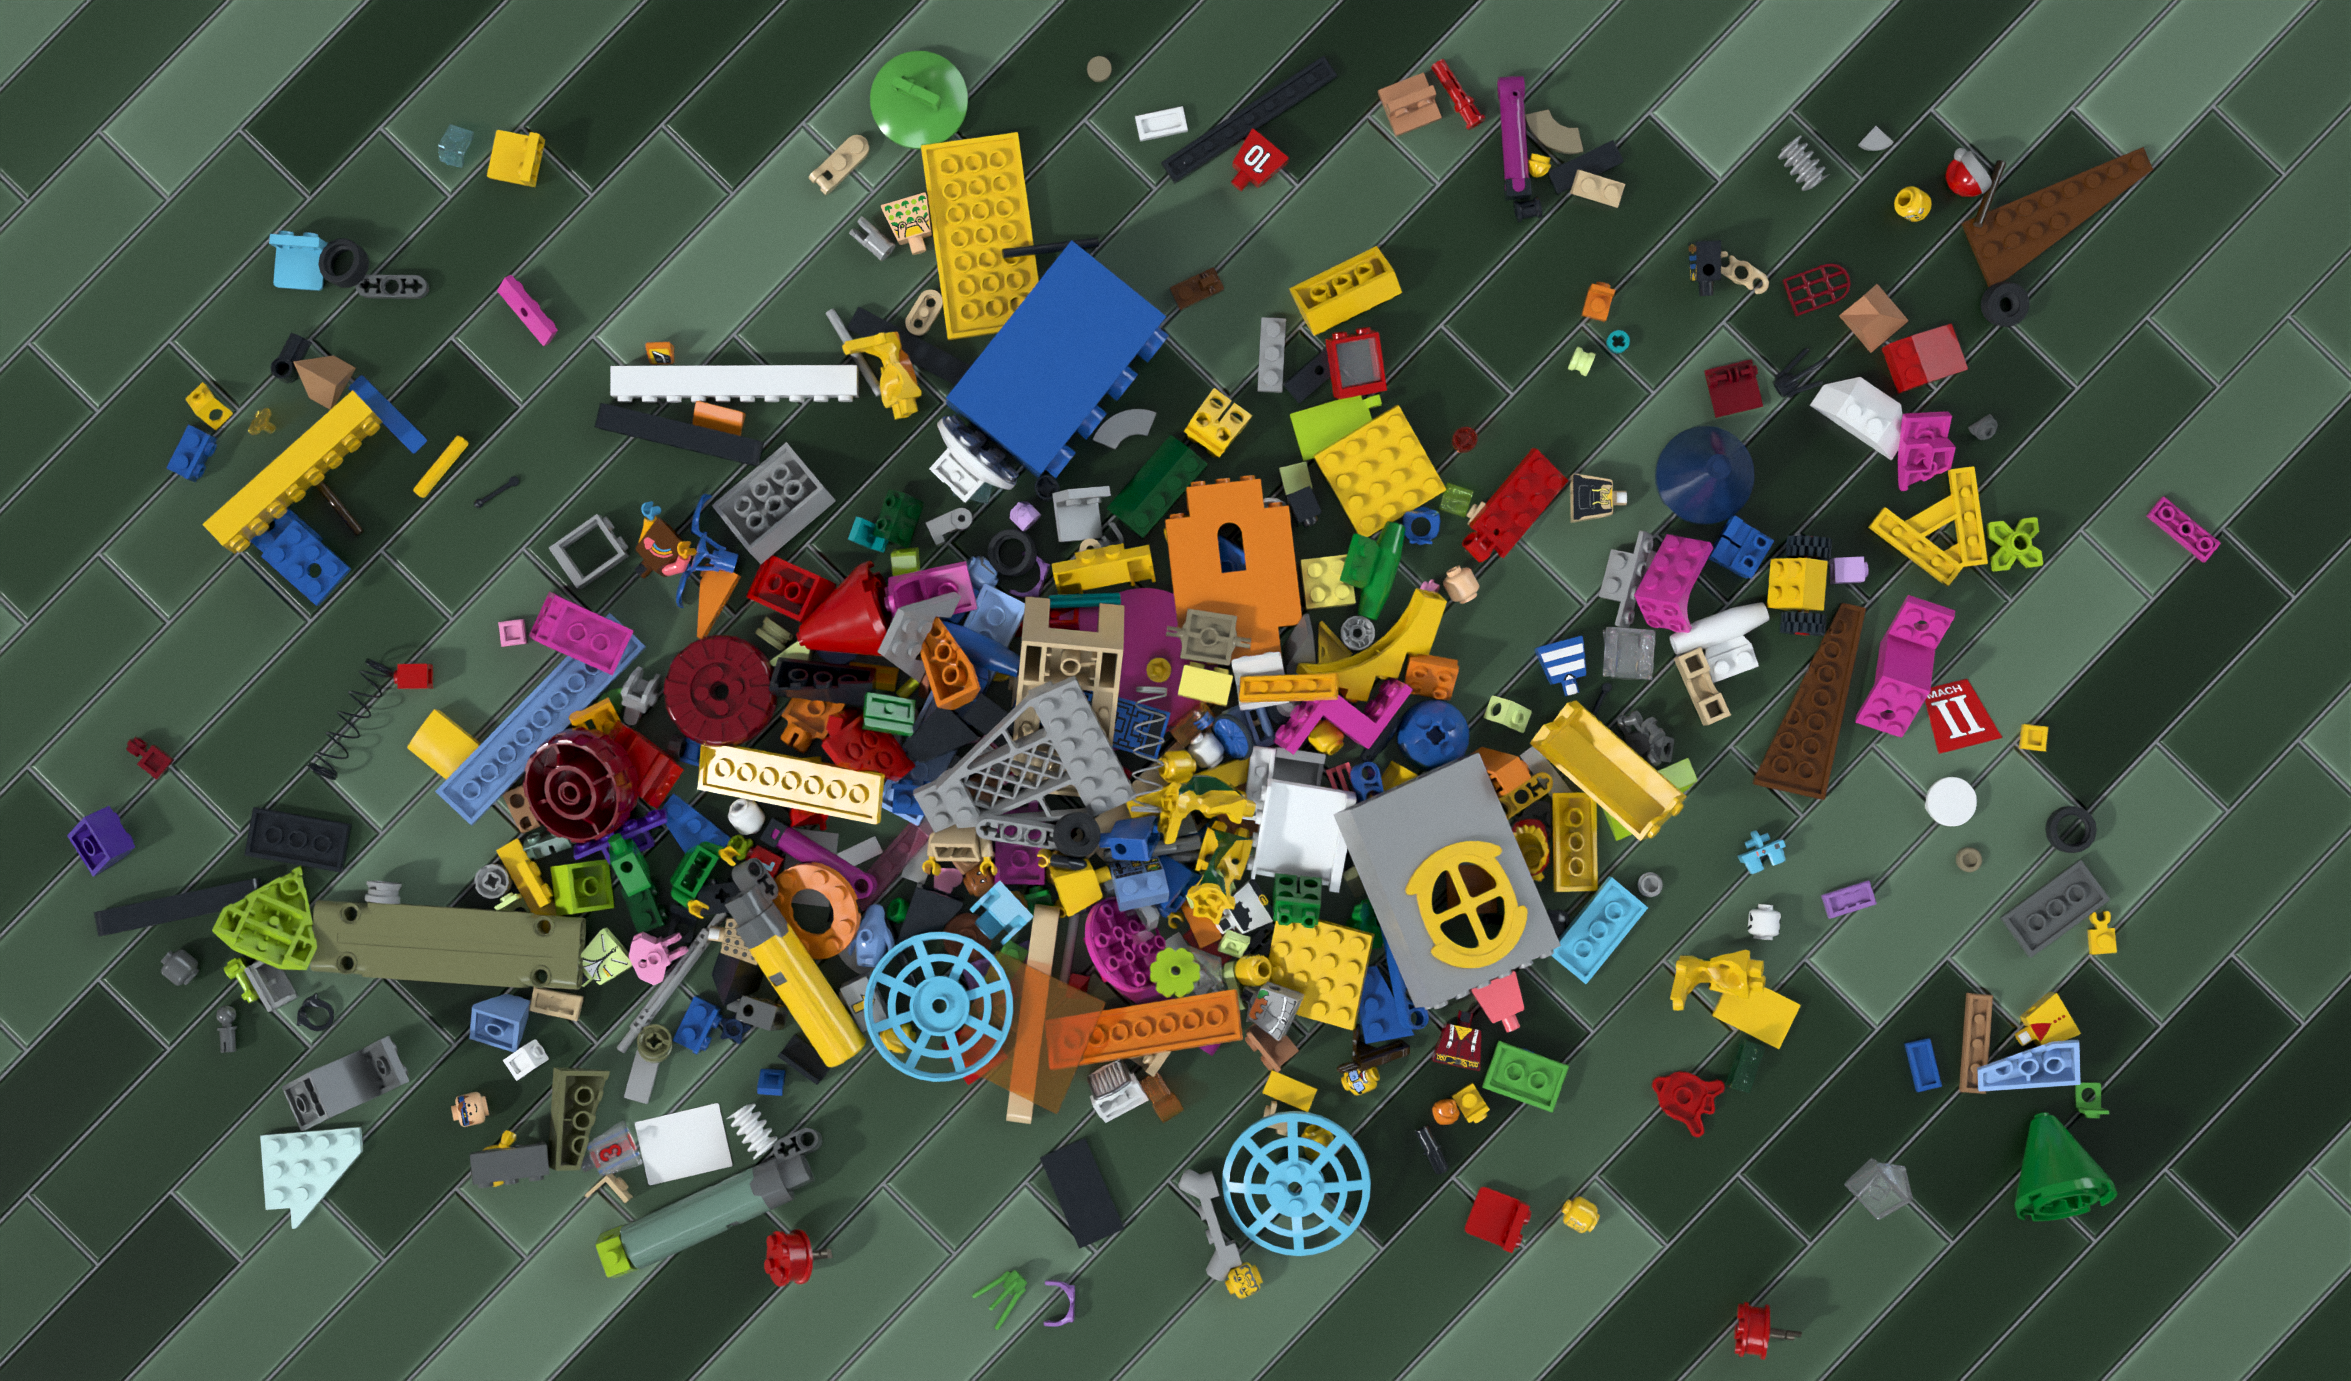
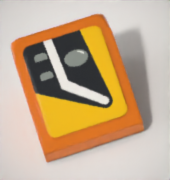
(660, 352)

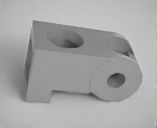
(958, 519)

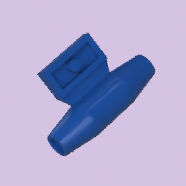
(984, 654)

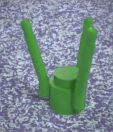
(1013, 1284)

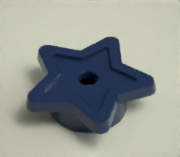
(728, 1032)

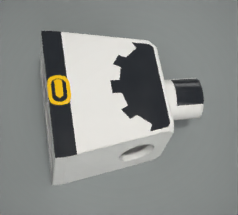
(1249, 911)

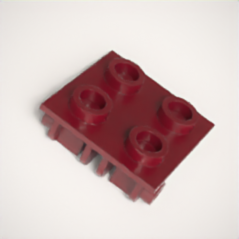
(1733, 388)

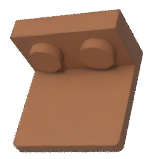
(1273, 1051)

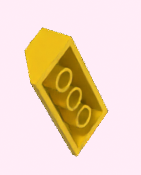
(1345, 290)

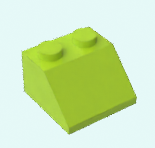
(582, 887)

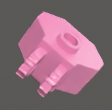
(655, 953)

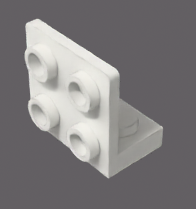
(1258, 665)

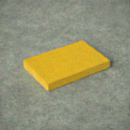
(1761, 1016)

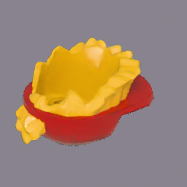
(1534, 846)

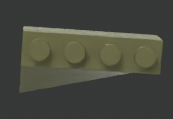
(573, 1112)

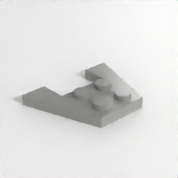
(910, 629)

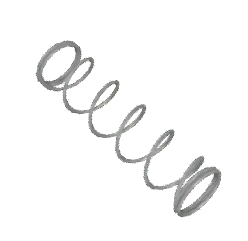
(1159, 690)

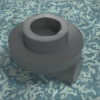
(1984, 428)

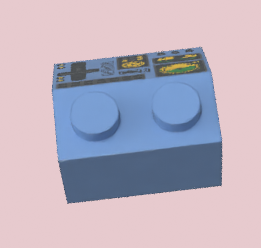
(1139, 883)

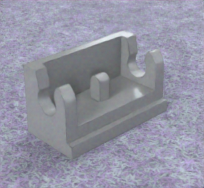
(271, 985)

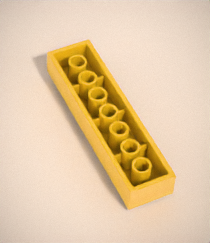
(293, 473)

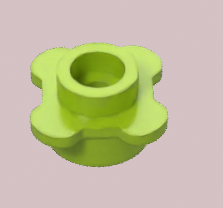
(741, 845)

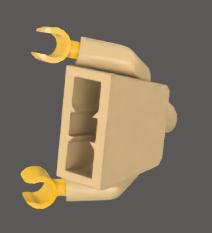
(958, 845)

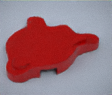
(1687, 1097)

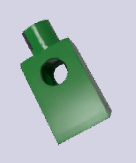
(629, 864)

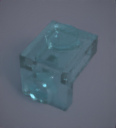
(454, 145)

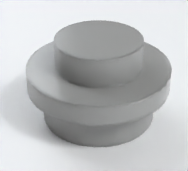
(1649, 884)

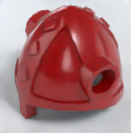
(804, 818)

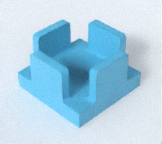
(1001, 913)

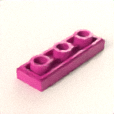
(527, 310)
(2172, 519)

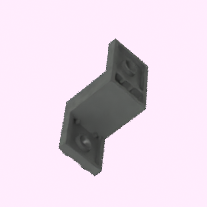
(345, 1083)

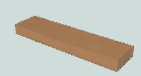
(1975, 1040)

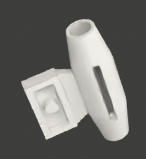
(1723, 639)

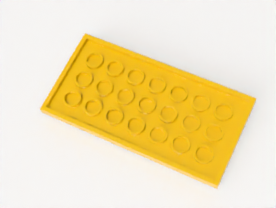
(975, 213)

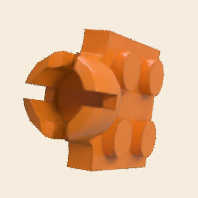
(807, 721)

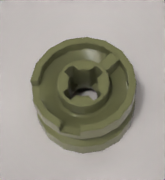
(774, 634)
(661, 1050)

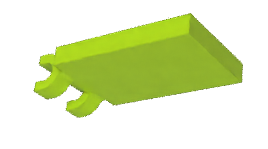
(1329, 422)

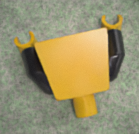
(1075, 882)

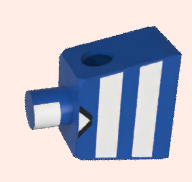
(1563, 663)

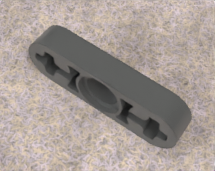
(410, 281)

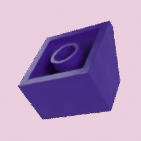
(101, 840)

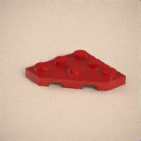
(868, 751)

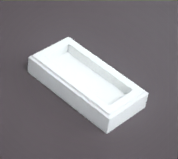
(1161, 123)

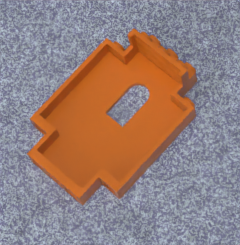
(1261, 595)

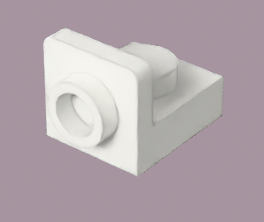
(526, 1059)

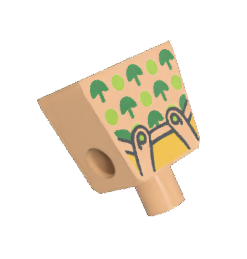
(910, 221)

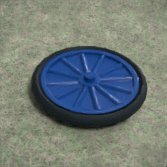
(1233, 736)

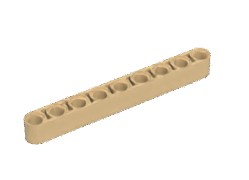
(1040, 957)

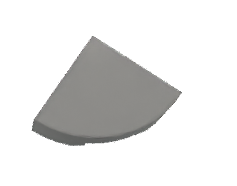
(1875, 140)

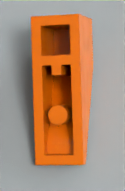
(713, 595)

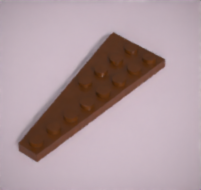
(2035, 222)
(1808, 735)

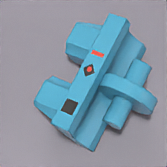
(1752, 857)

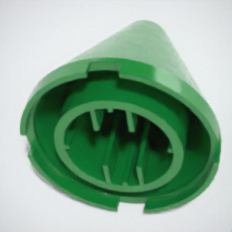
(2058, 1174)

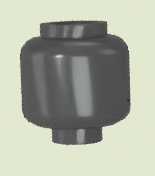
(179, 967)

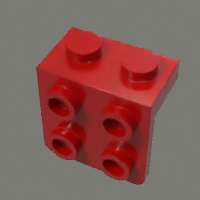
(1498, 1218)

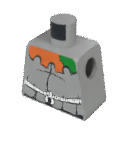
(1273, 1008)

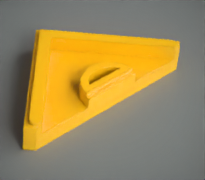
(1329, 646)

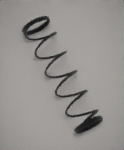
(325, 772)

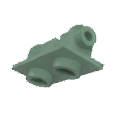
(538, 844)

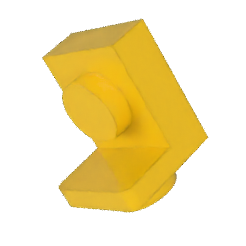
(1471, 1103)

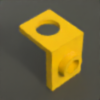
(203, 402)

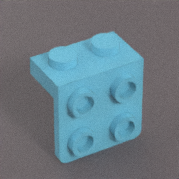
(297, 260)

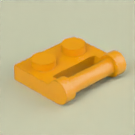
(601, 713)

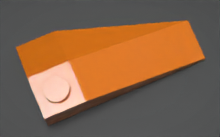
(948, 669)

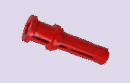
(1463, 103)

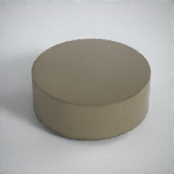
(1099, 69)
(1968, 859)

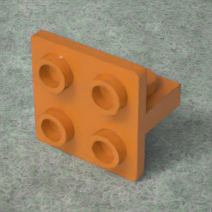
(1431, 676)

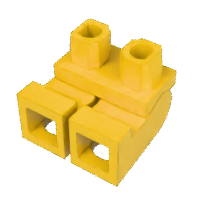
(1212, 433)

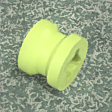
(1581, 361)

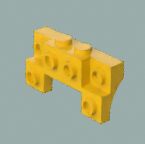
(1103, 568)

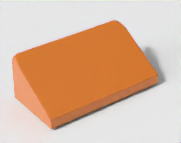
(718, 418)

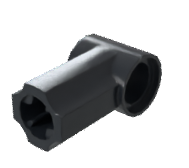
(293, 350)

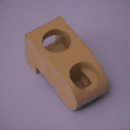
(520, 810)

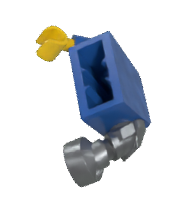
(1179, 880)

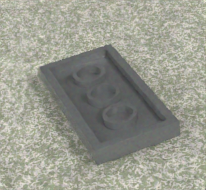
(2054, 908)

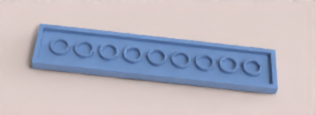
(545, 712)

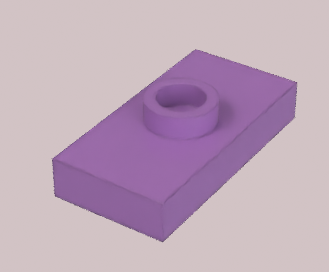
(1848, 899)

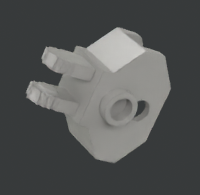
(639, 695)

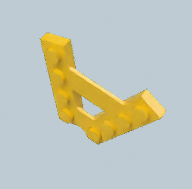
(1960, 506)

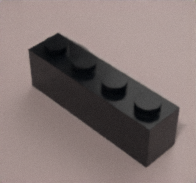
(822, 681)

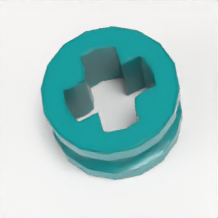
(1617, 334)

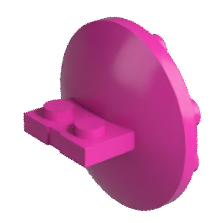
(1121, 946)

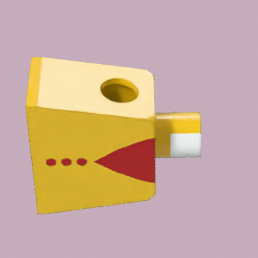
(2047, 1022)

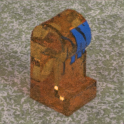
(1191, 723)

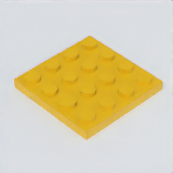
(1379, 472)
(1323, 965)

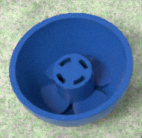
(1420, 747)

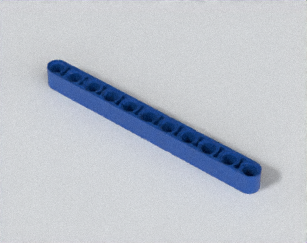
(1403, 1005)

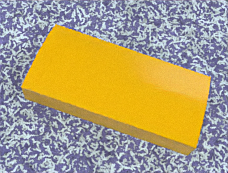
(442, 744)

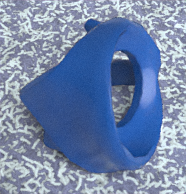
(1421, 511)

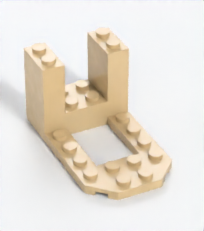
(1060, 654)

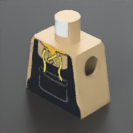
(1593, 497)

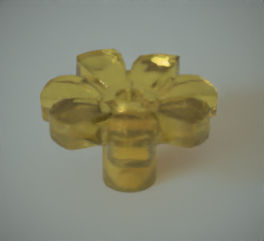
(261, 422)

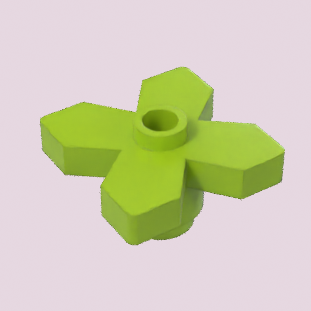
(2008, 553)

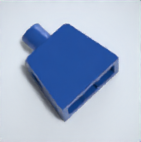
(1132, 839)

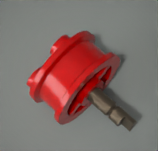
(791, 1257)
(1754, 1331)

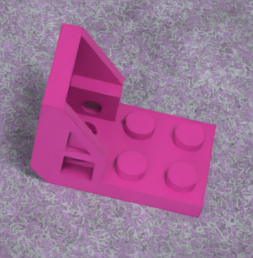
(580, 633)

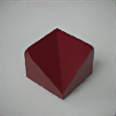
(1079, 981)

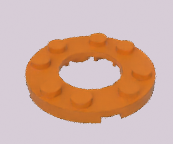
(836, 890)

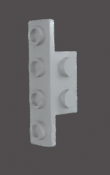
(1624, 576)

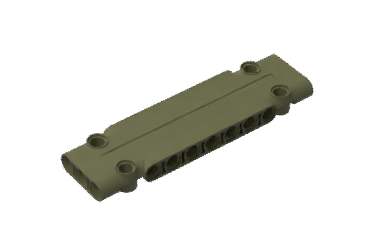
(448, 944)

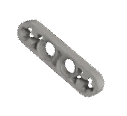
(1021, 836)

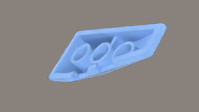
(2042, 1066)

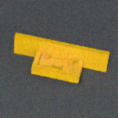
(528, 880)

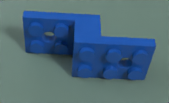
(293, 550)

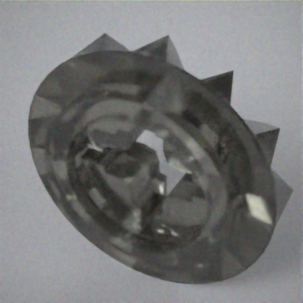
(1539, 808)

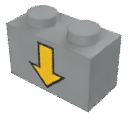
(853, 995)

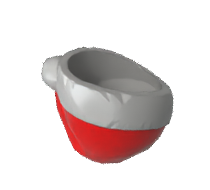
(1967, 175)

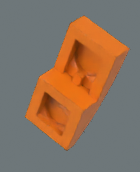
(1202, 927)

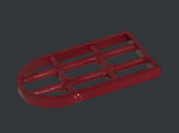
(1811, 296)

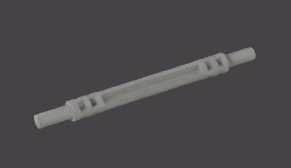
(670, 983)

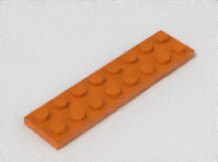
(1165, 1027)

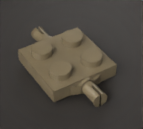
(1208, 637)

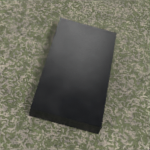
(298, 839)
(1082, 1193)

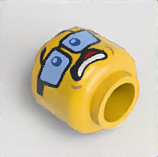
(1361, 1081)

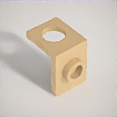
(617, 1184)

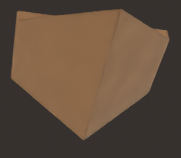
(324, 378)

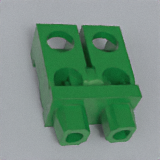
(1294, 906)

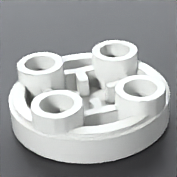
(1951, 801)

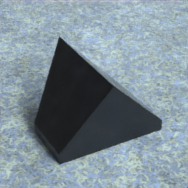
(735, 978)

